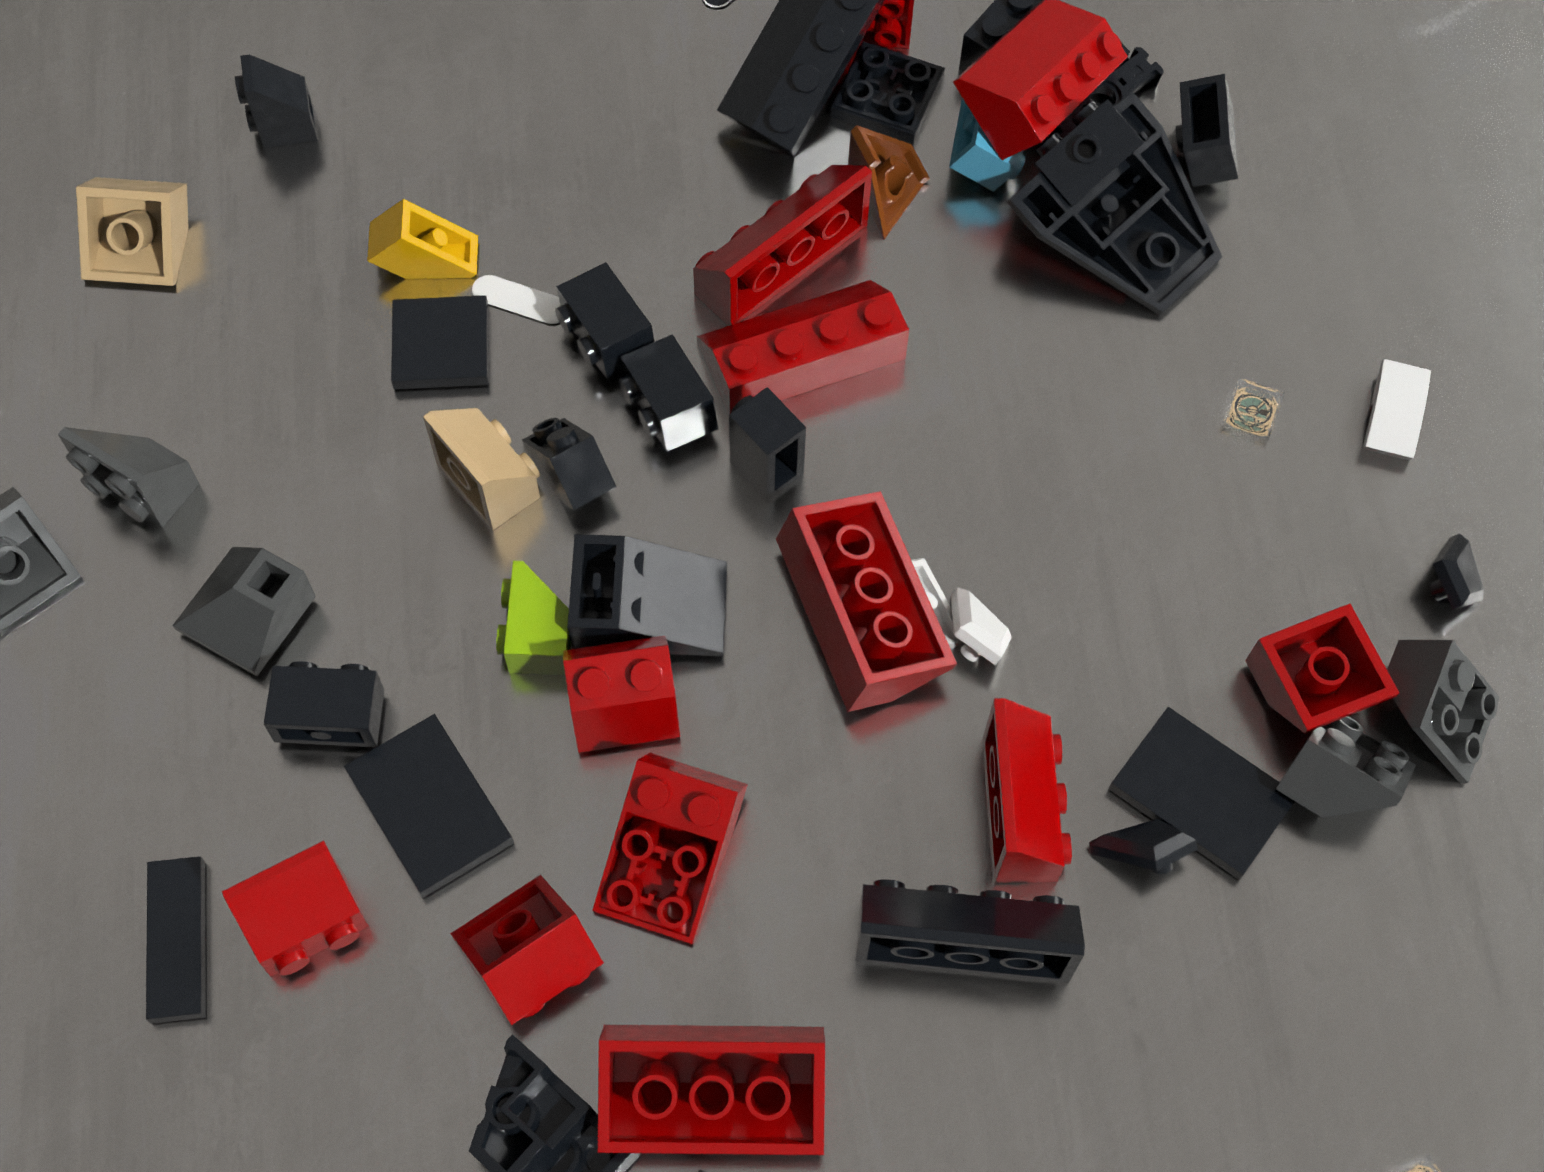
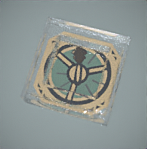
(1253, 408)

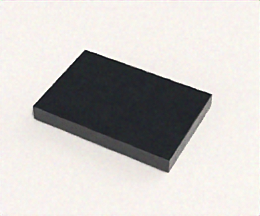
(1203, 791)
(429, 805)

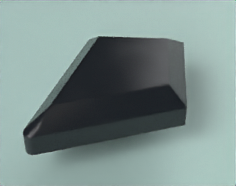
(1457, 574)
(1145, 845)

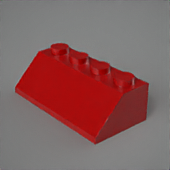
(1039, 74)
(784, 242)
(807, 344)
(863, 599)
(711, 1089)

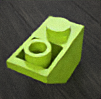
(535, 625)

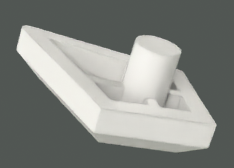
(977, 628)

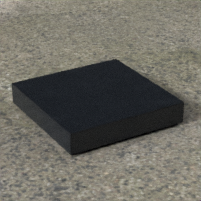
(440, 342)

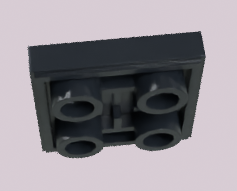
(887, 92)

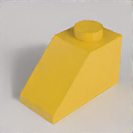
(421, 244)

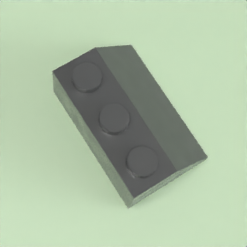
(30, 560)

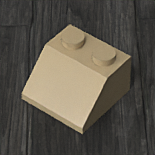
(131, 230)
(482, 463)

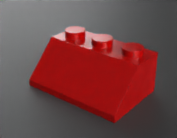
(1024, 795)

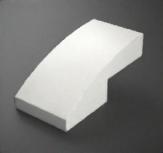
(1397, 409)

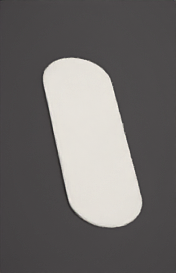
(517, 298)

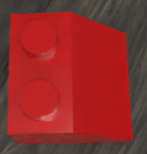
(1320, 670)
(621, 693)
(296, 910)
(527, 949)

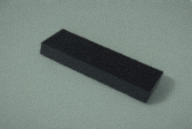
(175, 940)

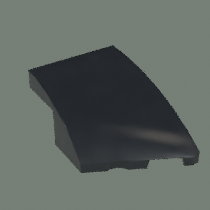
(539, 1122)

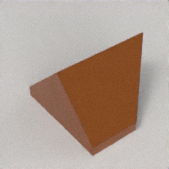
(895, 174)

